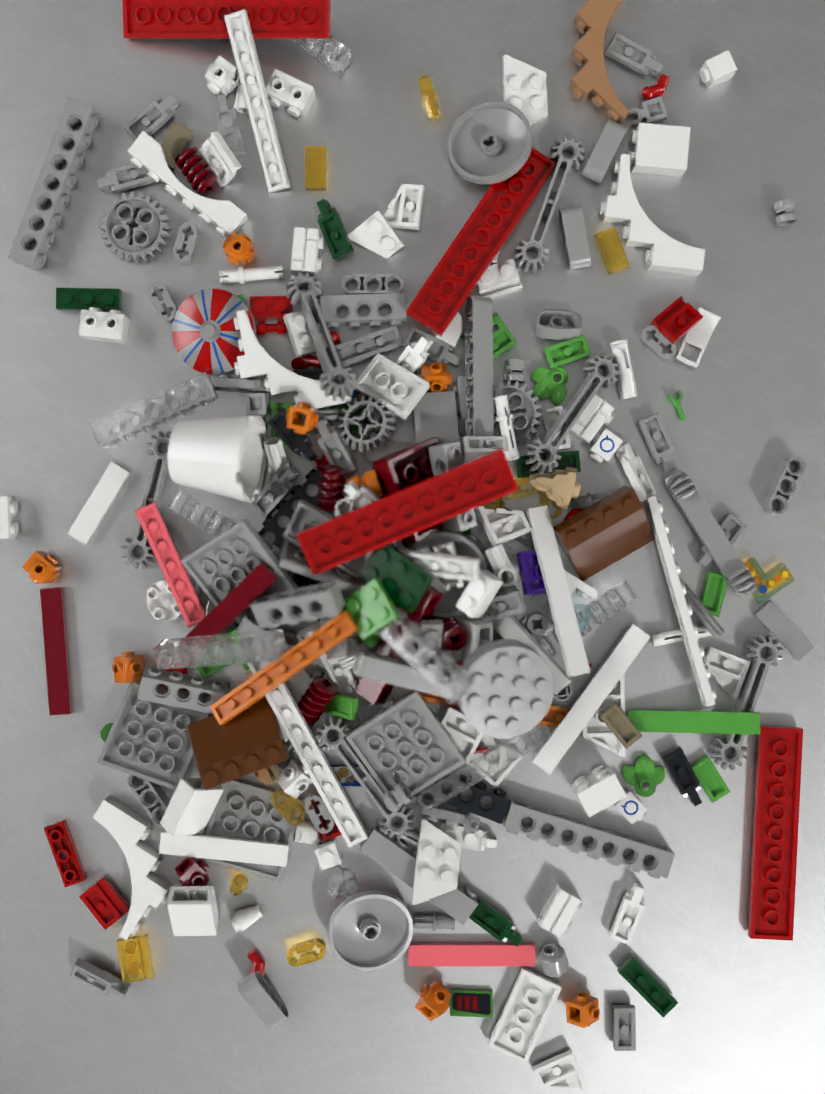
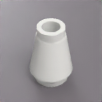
(245, 917)

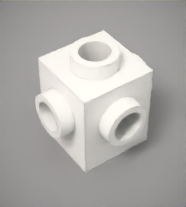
(221, 76)
(294, 779)

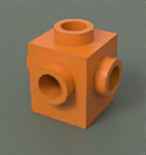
(242, 255)
(436, 376)
(295, 421)
(42, 567)
(128, 667)
(433, 1000)
(582, 1010)

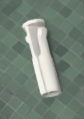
(625, 378)

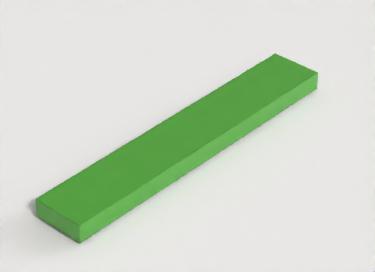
(696, 721)

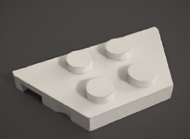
(525, 89)
(597, 730)
(435, 864)

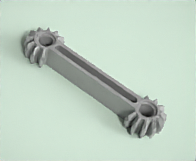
(550, 202)
(321, 336)
(571, 413)
(151, 495)
(711, 534)
(747, 698)
(364, 777)

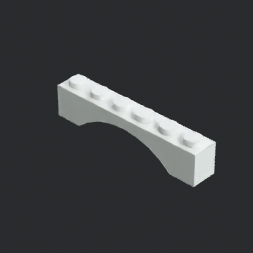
(223, 213)

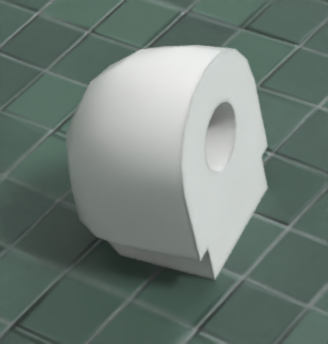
(307, 833)

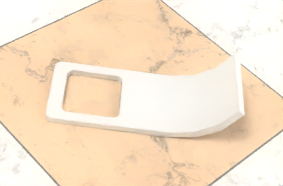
(699, 335)

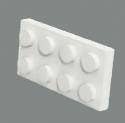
(524, 1015)

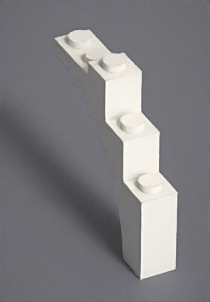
(624, 209)
(279, 380)
(142, 859)

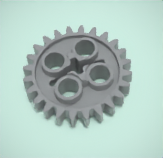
(116, 223)
(527, 403)

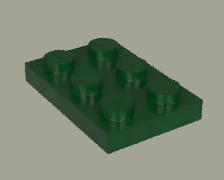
(399, 575)

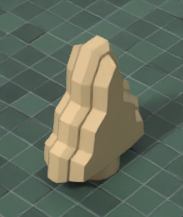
(558, 485)

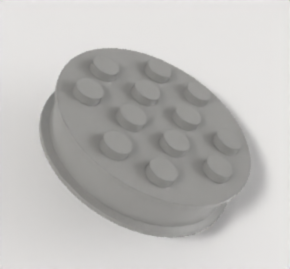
(509, 689)

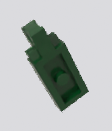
(333, 231)
(495, 923)

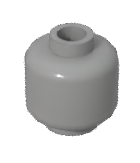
(553, 960)

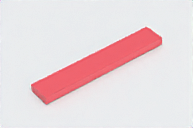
(170, 564)
(471, 954)

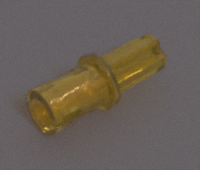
(429, 97)

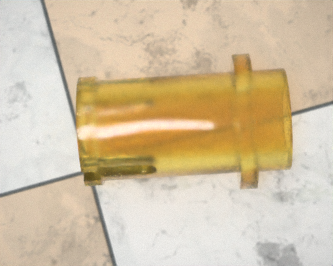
(238, 889)

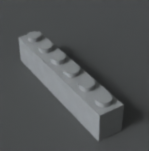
(401, 862)

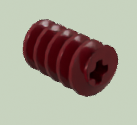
(196, 172)
(332, 486)
(453, 635)
(317, 698)

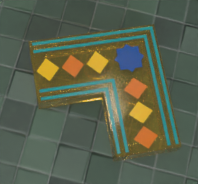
(769, 582)

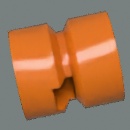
(369, 479)

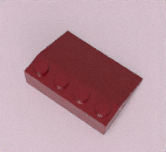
(405, 469)

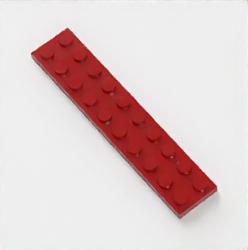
(206, 18)
(478, 244)
(407, 511)
(775, 833)

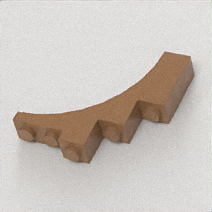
(588, 52)

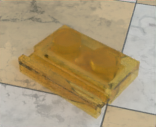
(135, 958)

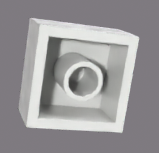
(598, 790)

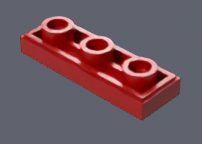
(62, 841)

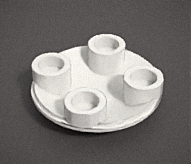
(162, 602)

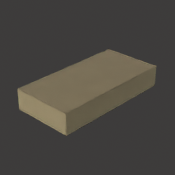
(175, 143)
(620, 725)

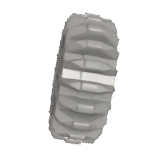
(365, 433)

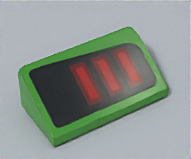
(471, 1003)

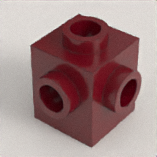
(193, 872)

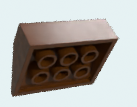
(604, 532)
(239, 746)

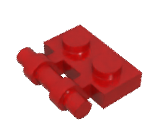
(270, 308)

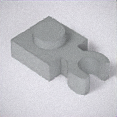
(651, 112)
(257, 405)

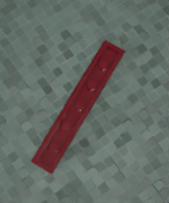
(235, 601)
(56, 651)

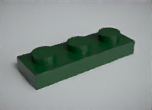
(83, 298)
(568, 459)
(647, 986)

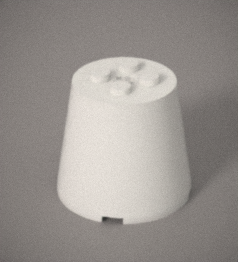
(220, 455)

